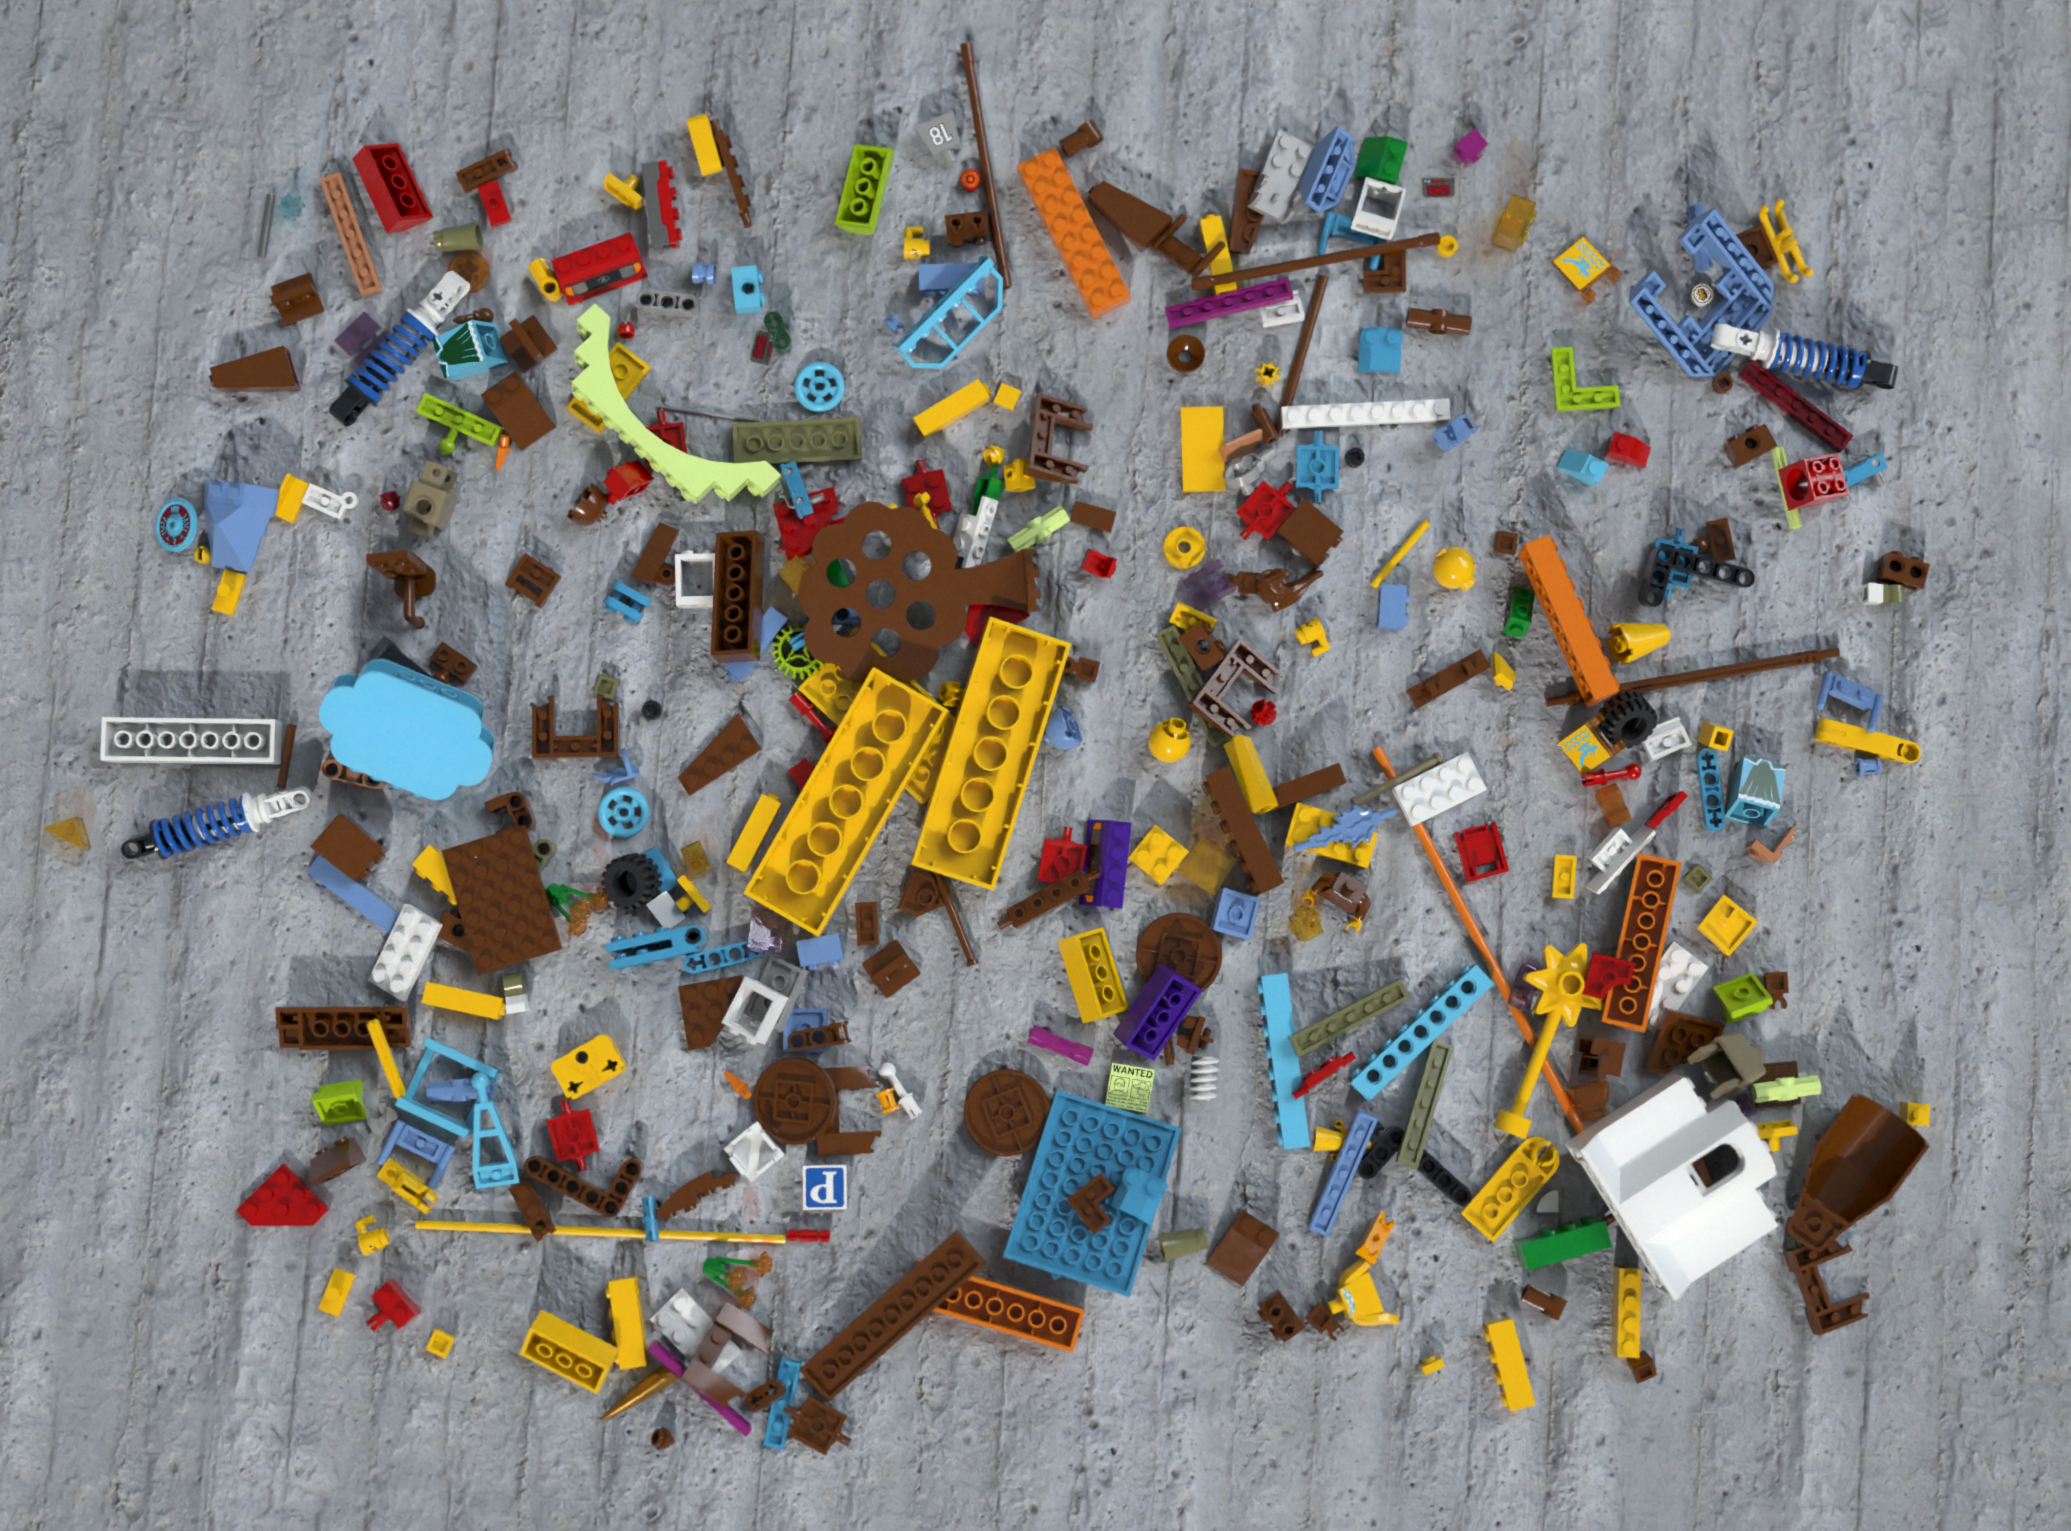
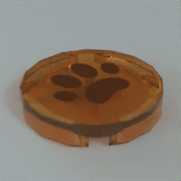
(472, 268)

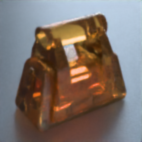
(1589, 1095)

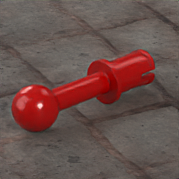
(806, 709)
(1632, 772)

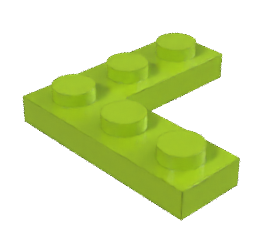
(1569, 397)

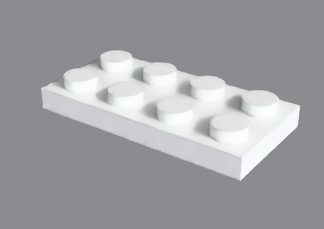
(1439, 789)
(405, 952)
(1675, 980)
(686, 1326)

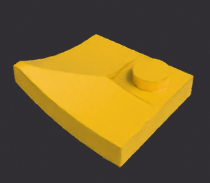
(1726, 925)

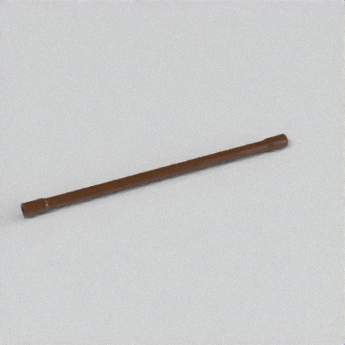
(968, 61)
(1213, 280)

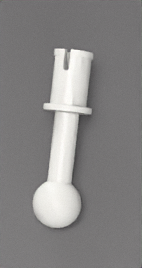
(887, 1071)

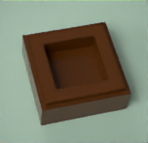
(1505, 543)

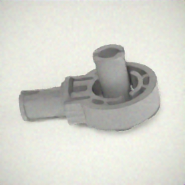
(1247, 469)

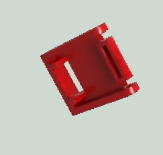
(1480, 848)

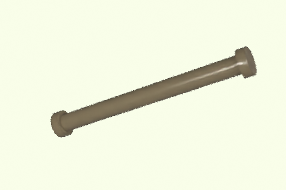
(1436, 759)

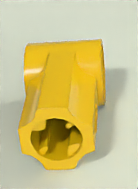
(545, 279)

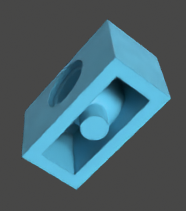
(742, 278)

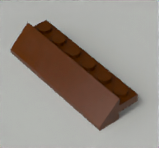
(341, 1027)

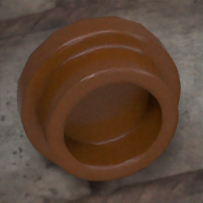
(662, 1438)

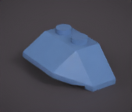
(1328, 170)

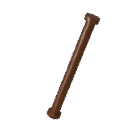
(955, 919)

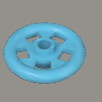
(819, 404)
(617, 795)

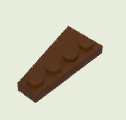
(1244, 220)
(723, 754)

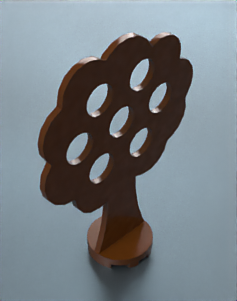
(1001, 583)

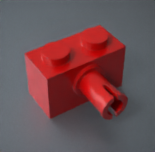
(626, 481)
(393, 1305)

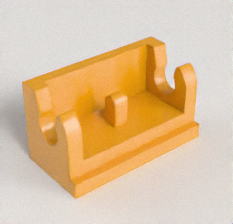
(1375, 1238)

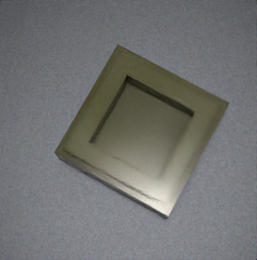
(606, 686)
(1696, 878)

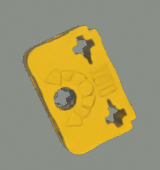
(593, 1072)

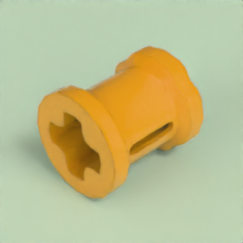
(883, 1097)

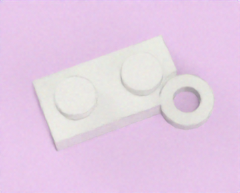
(328, 502)

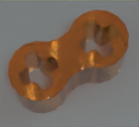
(1612, 805)

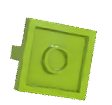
(1742, 997)
(340, 1102)

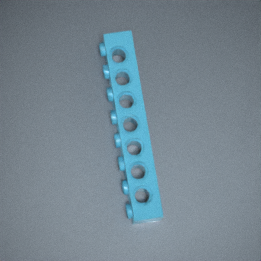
(1479, 985)

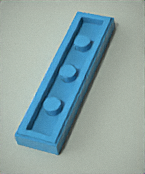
(779, 1421)

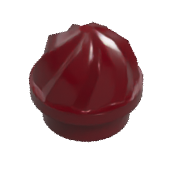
(390, 500)

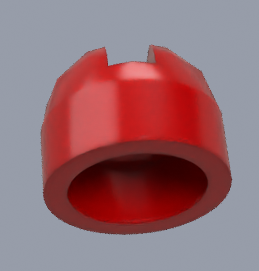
(626, 331)

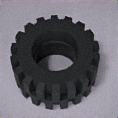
(1627, 718)
(616, 883)

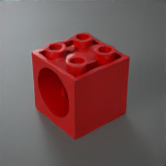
(1813, 481)

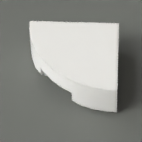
(1548, 1202)

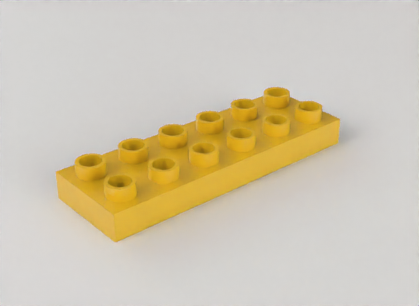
(990, 753)
(846, 802)

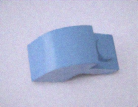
(1454, 433)

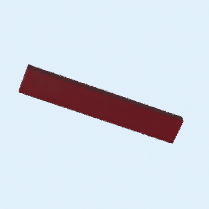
(1795, 406)

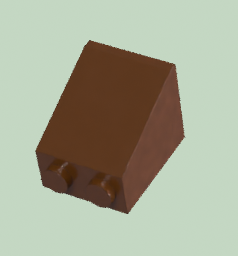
(349, 848)

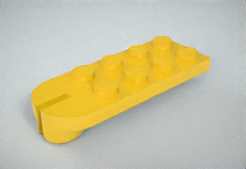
(1511, 1187)

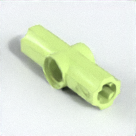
(1039, 529)
(1786, 1088)

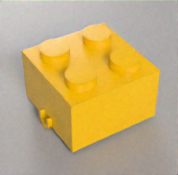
(1158, 854)

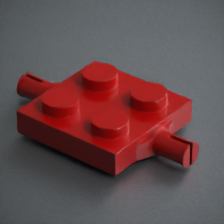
(670, 433)
(934, 484)
(1265, 510)
(1061, 858)
(1327, 1069)
(573, 1135)

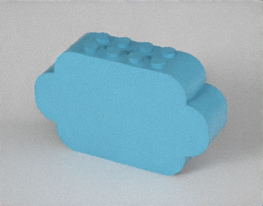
(407, 729)

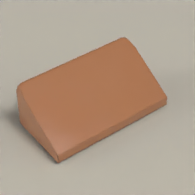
(1241, 445)

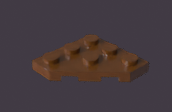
(705, 1008)
(1678, 1038)

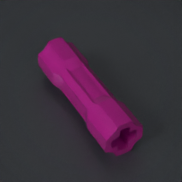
(1060, 1045)

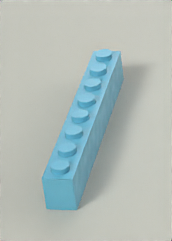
(1284, 1062)

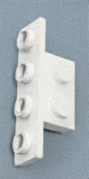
(973, 532)
(1615, 854)

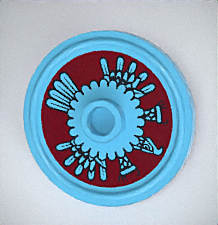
(176, 525)

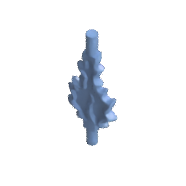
(1352, 826)

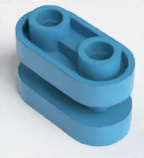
(632, 613)

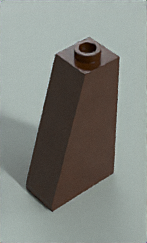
(1129, 215)
(259, 372)
(1309, 786)

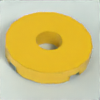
(1180, 559)

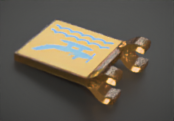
(1584, 267)
(1587, 747)

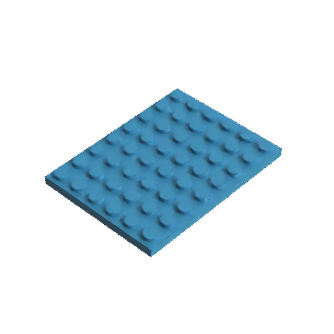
(1074, 1148)

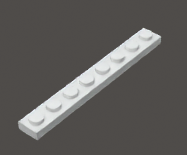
(1365, 413)

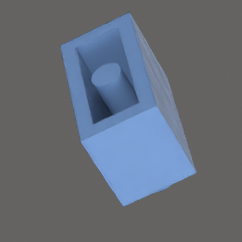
(1392, 607)
(820, 950)

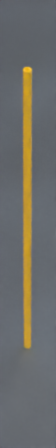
(598, 1231)

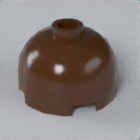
(589, 506)

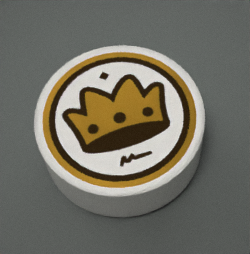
(1701, 295)

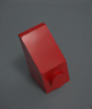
(1627, 450)

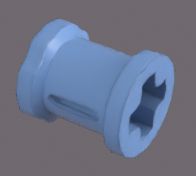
(1867, 766)

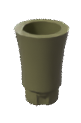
(459, 238)
(1181, 1243)

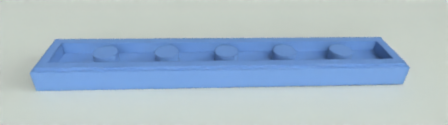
(354, 894)
(1342, 1172)

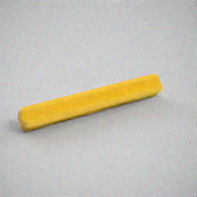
(386, 1058)

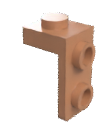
(1760, 852)

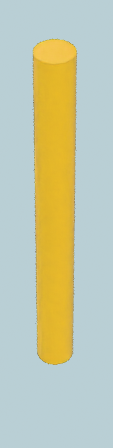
(1400, 554)

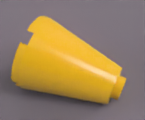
(1636, 640)

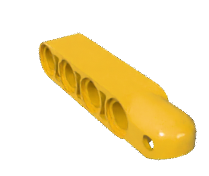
(1861, 741)

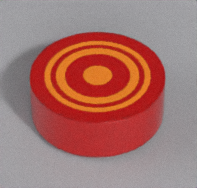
(970, 180)

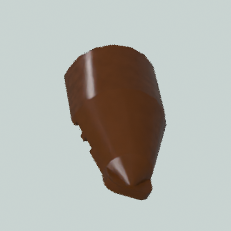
(1854, 1170)

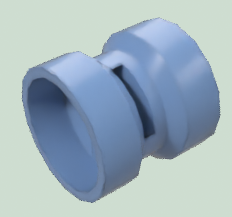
(704, 273)

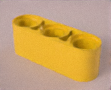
(704, 144)

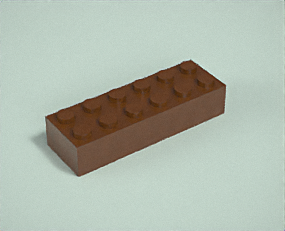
(737, 596)
(1242, 830)

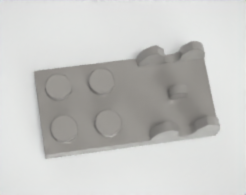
(1280, 177)

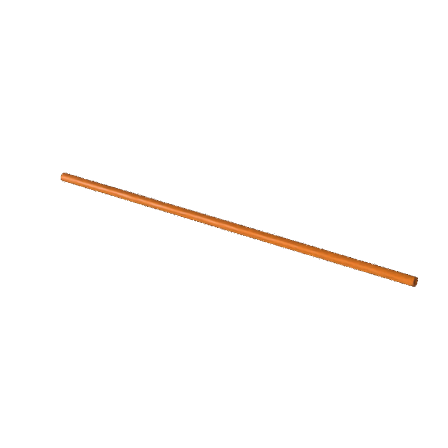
(1485, 953)

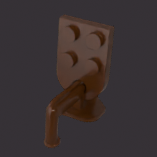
(410, 576)

